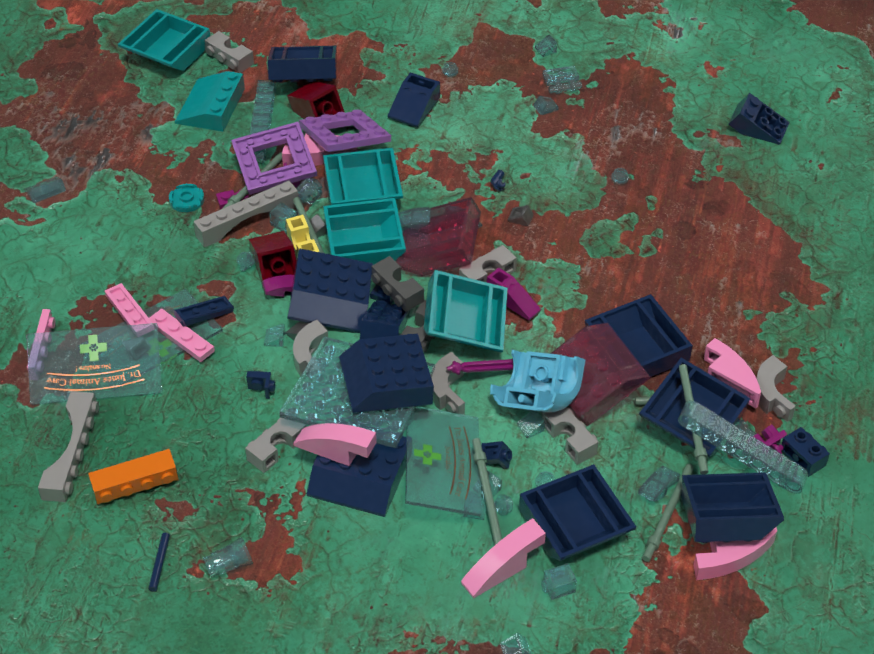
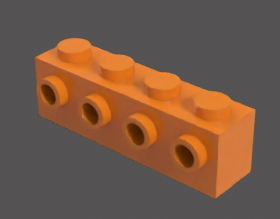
(133, 476)

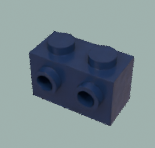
(805, 451)

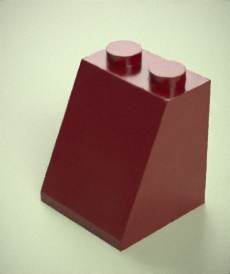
(315, 100)
(273, 255)

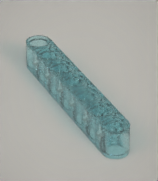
(263, 112)
(743, 446)

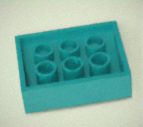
(212, 101)

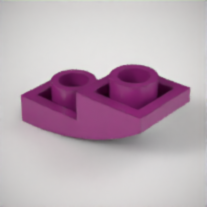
(278, 285)

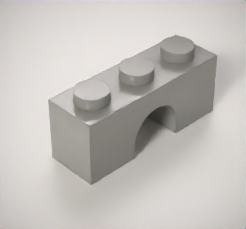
(236, 58)
(488, 263)
(581, 444)
(262, 450)

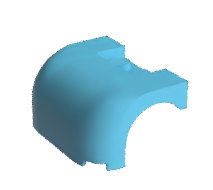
(541, 382)

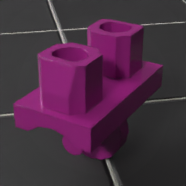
(773, 437)

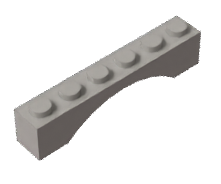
(216, 225)
(58, 478)

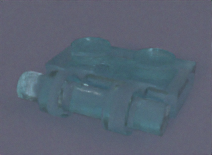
(562, 75)

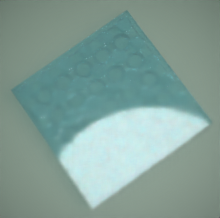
(323, 398)

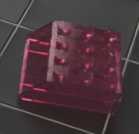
(445, 241)
(608, 372)

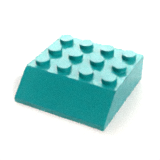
(167, 40)
(362, 176)
(365, 230)
(466, 311)

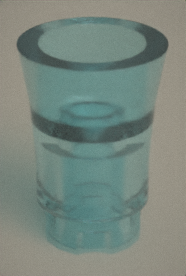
(228, 558)

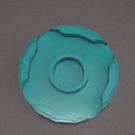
(186, 198)

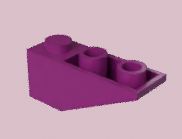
(517, 297)

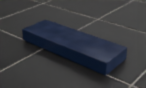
(203, 311)

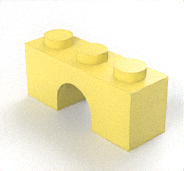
(299, 234)

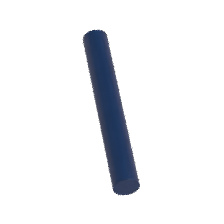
(153, 585)

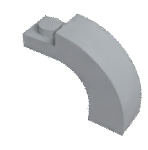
(306, 344)
(769, 375)
(442, 379)

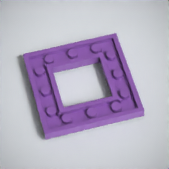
(369, 133)
(290, 134)

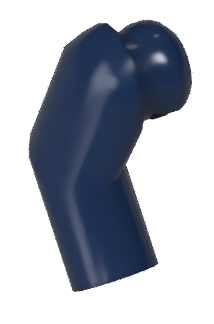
(496, 180)

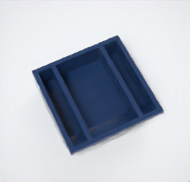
(302, 63)
(330, 290)
(647, 334)
(386, 373)
(669, 399)
(365, 484)
(730, 506)
(575, 512)

